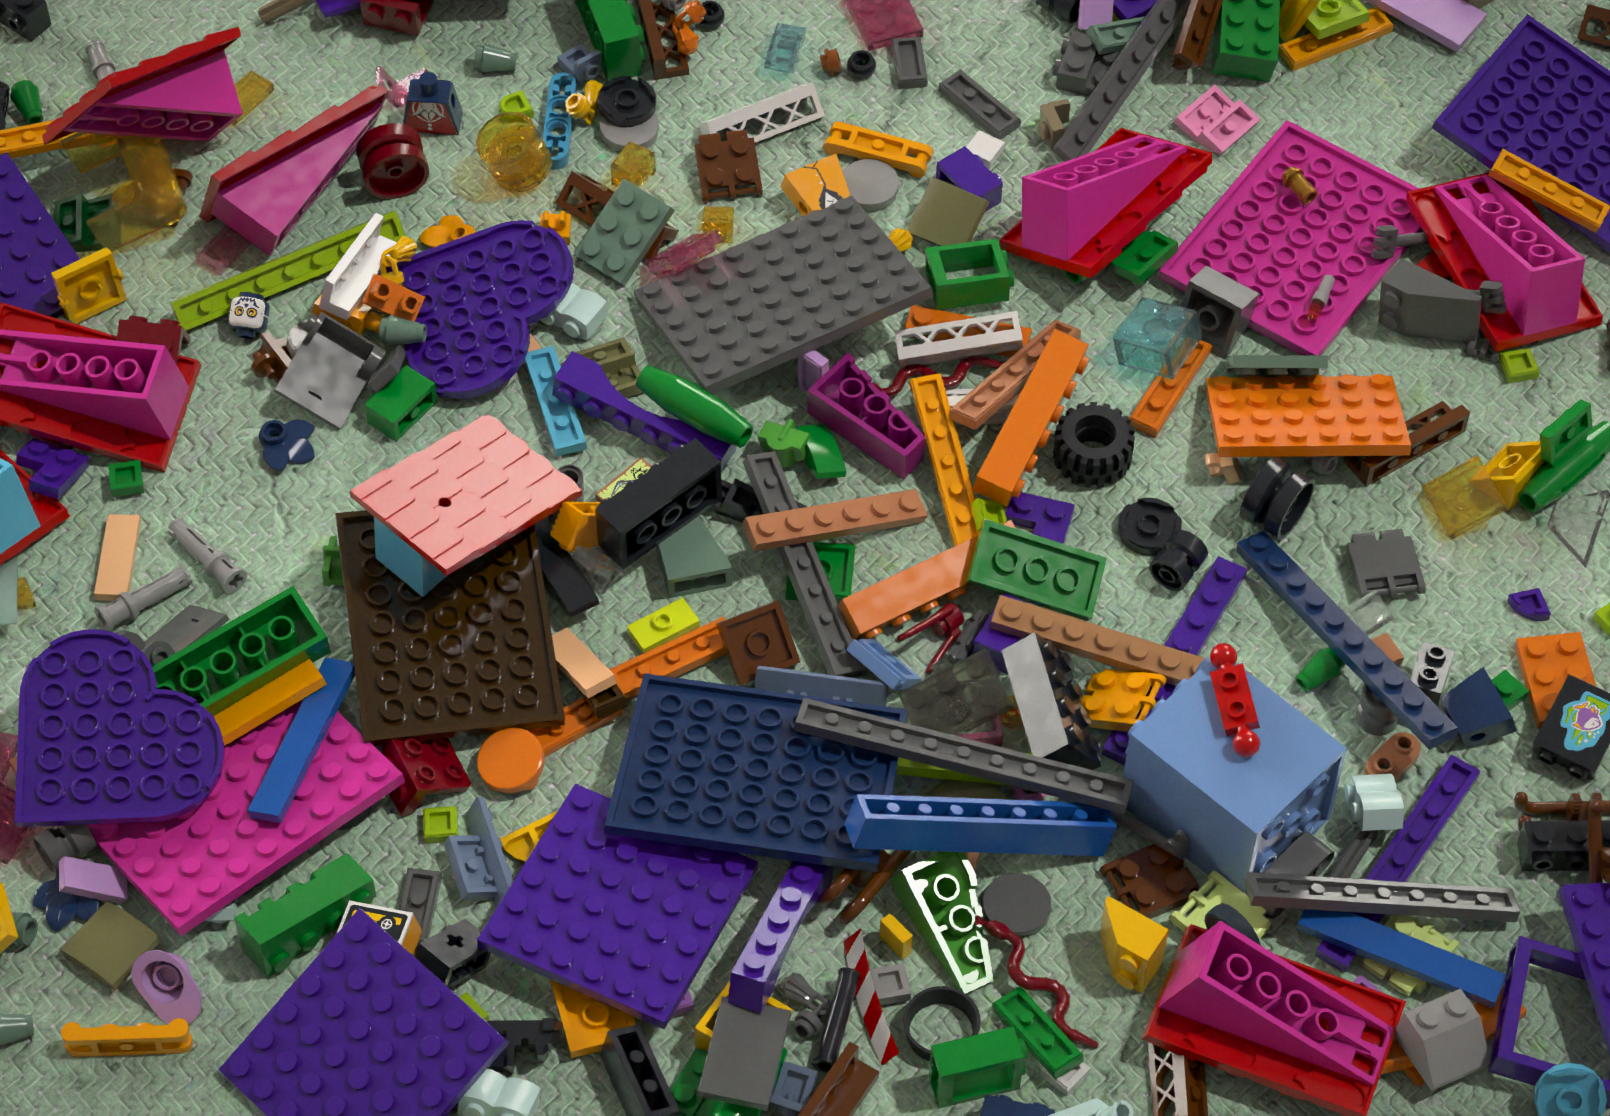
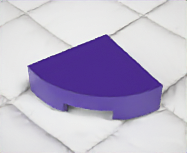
(1530, 604)

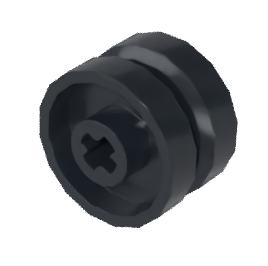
(1277, 498)

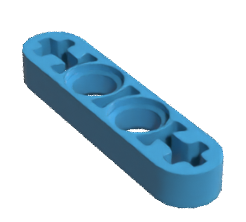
(559, 120)

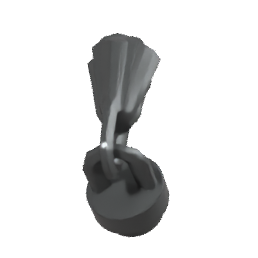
(806, 1022)

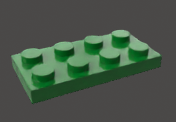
(1036, 570)

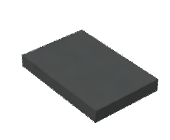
(744, 1055)

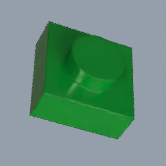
(126, 478)
(1510, 689)

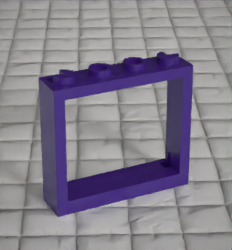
(1503, 1059)

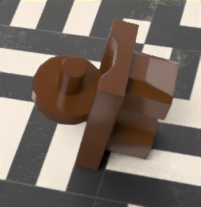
(271, 358)

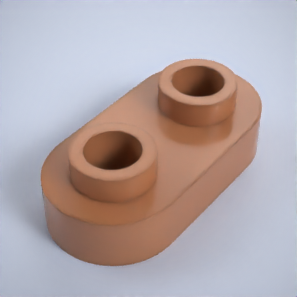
(1394, 757)

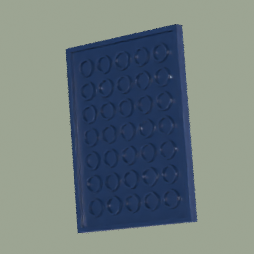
(734, 776)

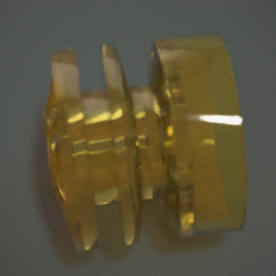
(514, 152)

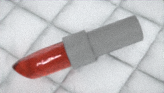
(1320, 298)

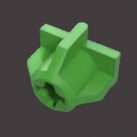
(785, 441)
(332, 563)

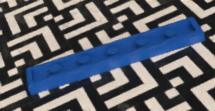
(301, 743)
(1404, 953)

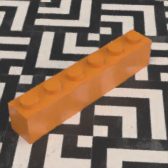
(1031, 417)
(909, 591)

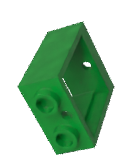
(973, 289)
(977, 1066)

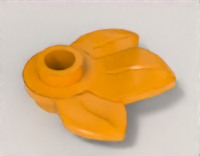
(449, 229)

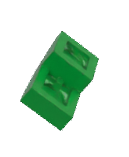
(822, 452)

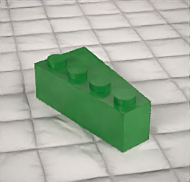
(302, 915)

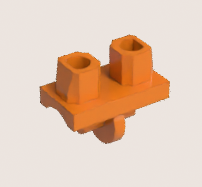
(392, 298)

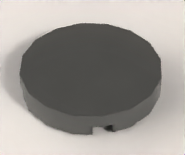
(1018, 903)

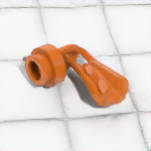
(686, 39)

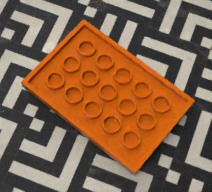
(1306, 416)

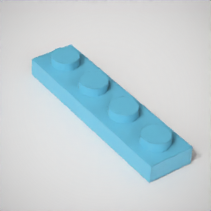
(559, 418)

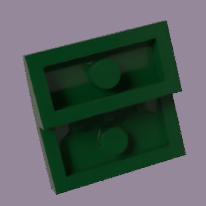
(72, 217)

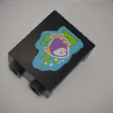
(1576, 729)

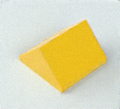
(1513, 468)

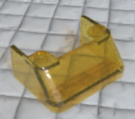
(144, 203)

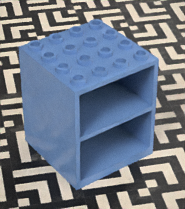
(1231, 806)

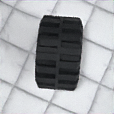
(1089, 464)

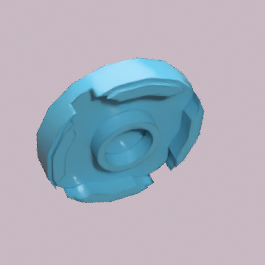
(1570, 1091)

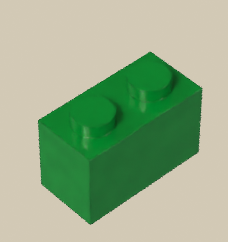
(401, 403)

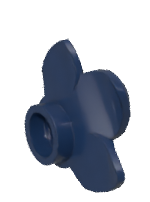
(289, 445)
(62, 906)

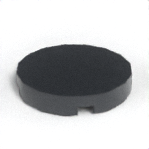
(626, 101)
(1147, 525)

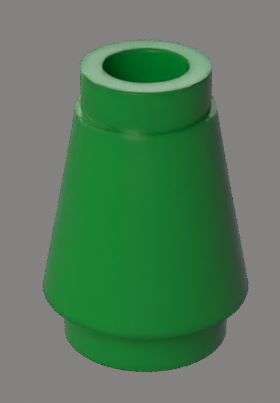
(27, 101)
(1320, 669)

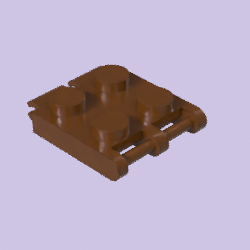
(727, 165)
(1151, 880)

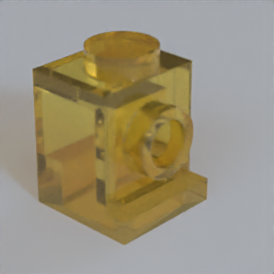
(633, 164)

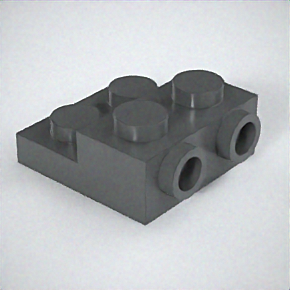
(1081, 65)

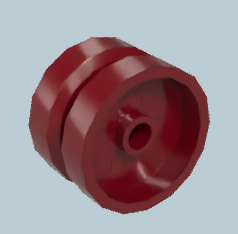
(392, 161)

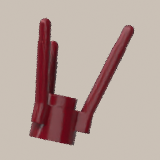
(943, 622)

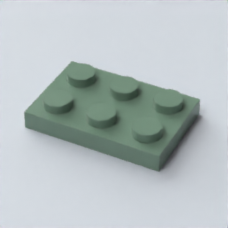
(624, 232)
(1276, 364)

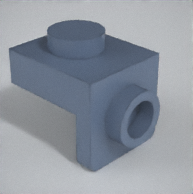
(581, 63)
(793, 1088)

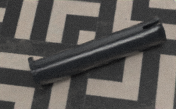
(836, 1019)

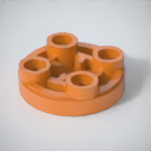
(511, 761)

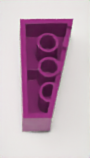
(865, 417)

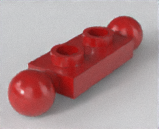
(1234, 700)

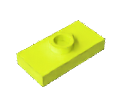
(663, 625)

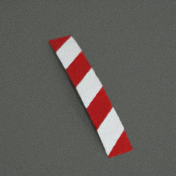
(868, 1000)

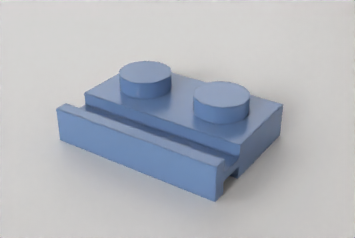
(883, 664)

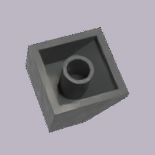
(1221, 307)

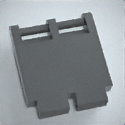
(1385, 563)

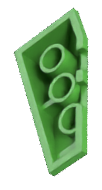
(943, 906)

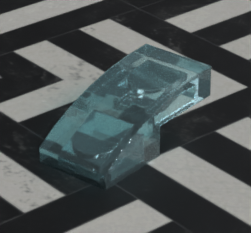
(784, 48)

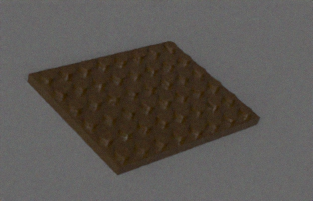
(461, 656)

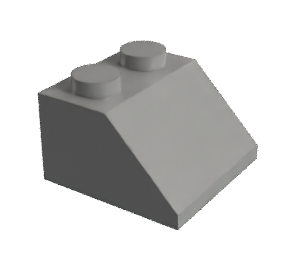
(1444, 1039)

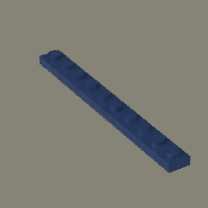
(1347, 640)

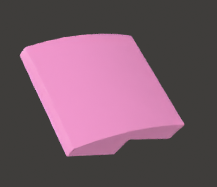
(1216, 120)

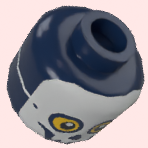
(248, 315)

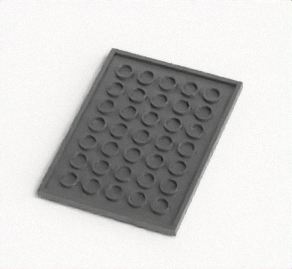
(781, 295)

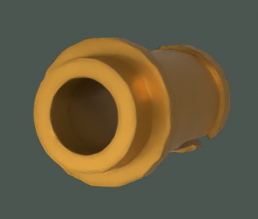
(1294, 179)

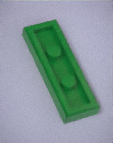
(1039, 1032)

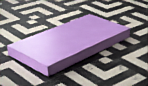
(1442, 20)

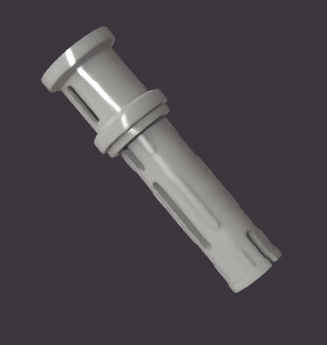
(214, 562)
(130, 604)

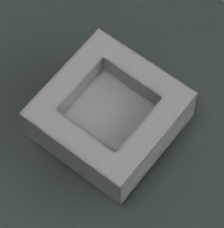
(891, 983)

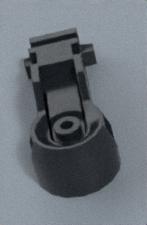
(537, 1034)

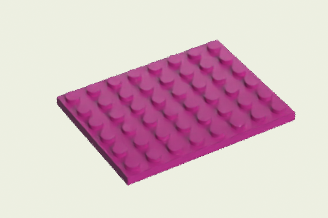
(1285, 248)
(217, 851)

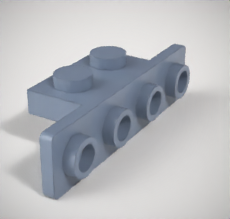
(821, 685)
(479, 858)

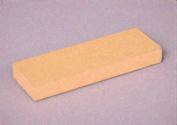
(117, 556)
(581, 664)

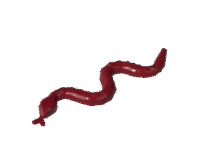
(949, 382)
(1002, 932)

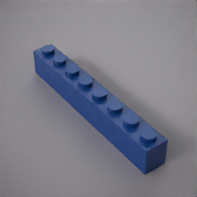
(978, 825)

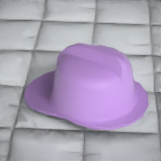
(167, 985)

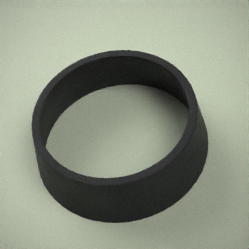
(939, 995)

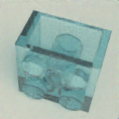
(1157, 337)

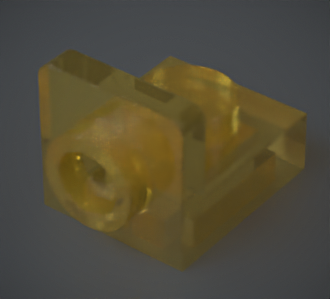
(721, 219)

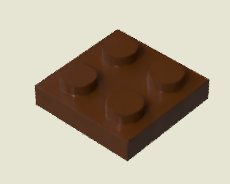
(757, 640)

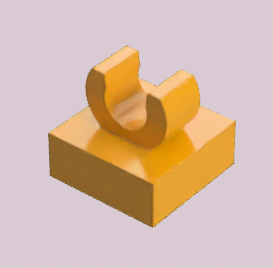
(559, 222)

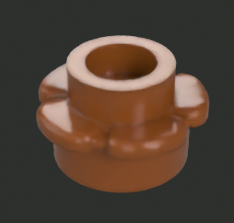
(831, 61)

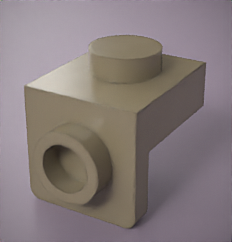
(1051, 120)

